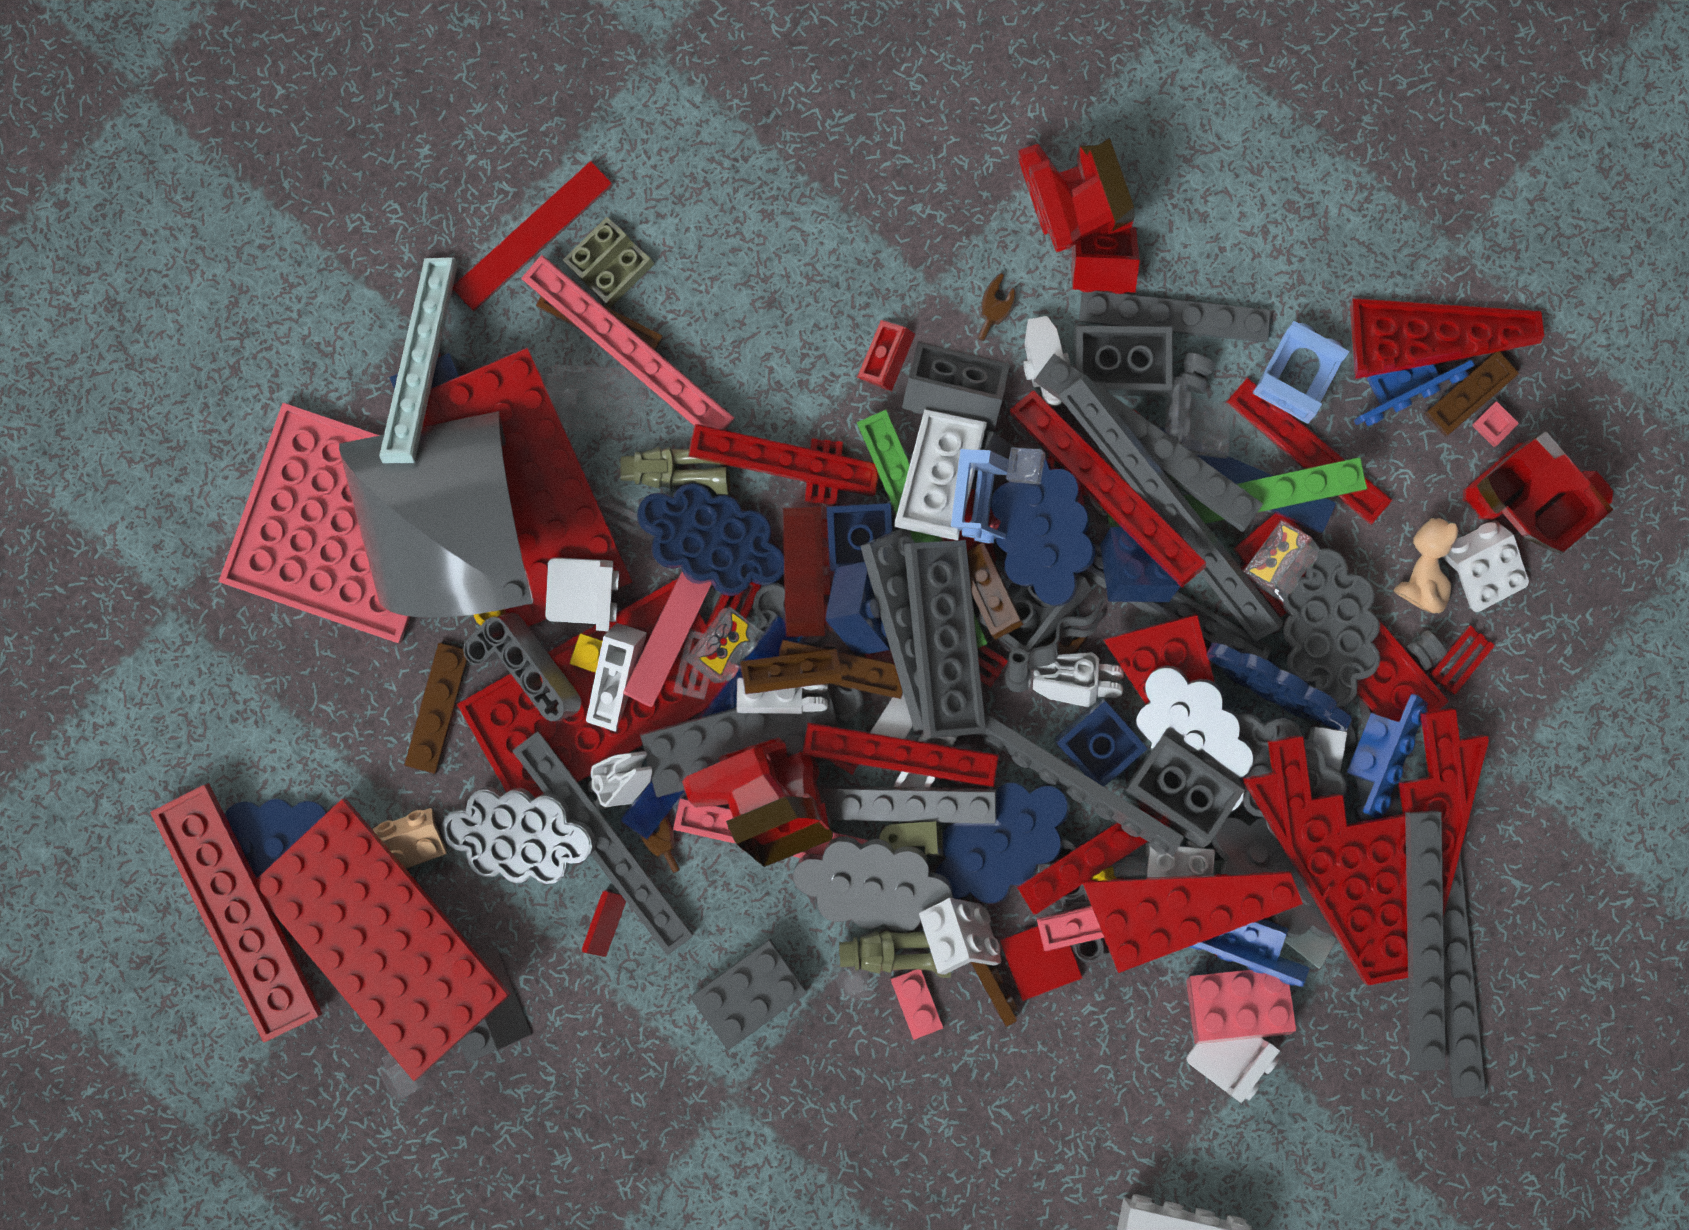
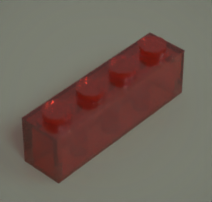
(804, 571)

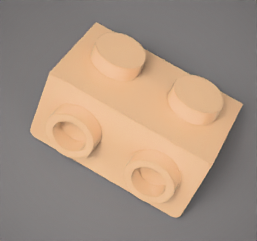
(412, 838)

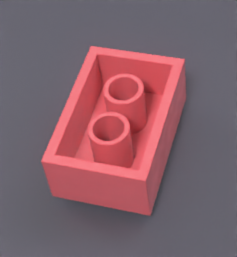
(1239, 1006)

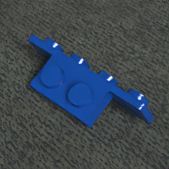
(1398, 387)
(1383, 753)
(1259, 949)

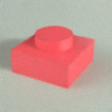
(1495, 424)

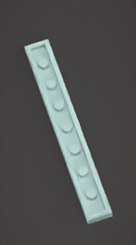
(418, 361)

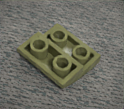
(608, 262)

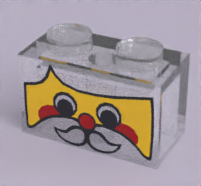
(1282, 561)
(723, 646)

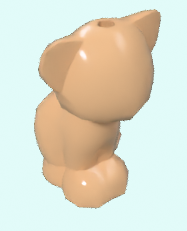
(1428, 585)

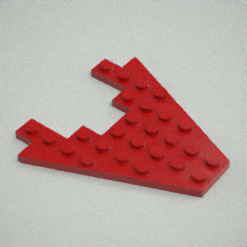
(1361, 867)

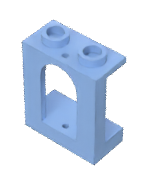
(1288, 398)
(987, 464)

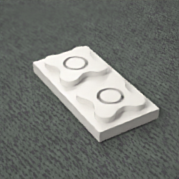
(933, 471)

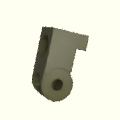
(918, 835)

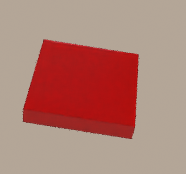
(1036, 969)

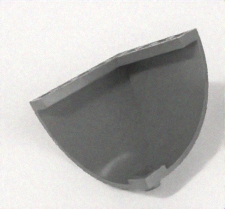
(440, 526)

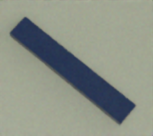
(1310, 514)

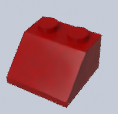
(1106, 262)

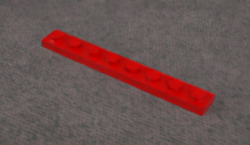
(1108, 489)

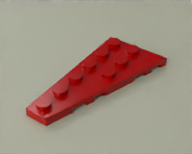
(1413, 335)
(1167, 643)
(1172, 913)

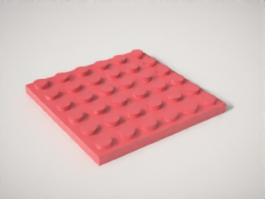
(302, 530)

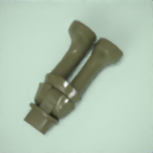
(659, 469)
(877, 953)

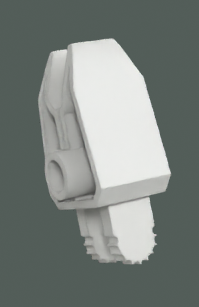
(1040, 344)
(1075, 679)
(619, 779)

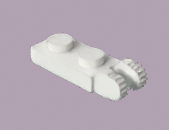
(781, 701)

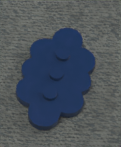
(1044, 534)
(711, 539)
(1279, 687)
(270, 829)
(995, 856)

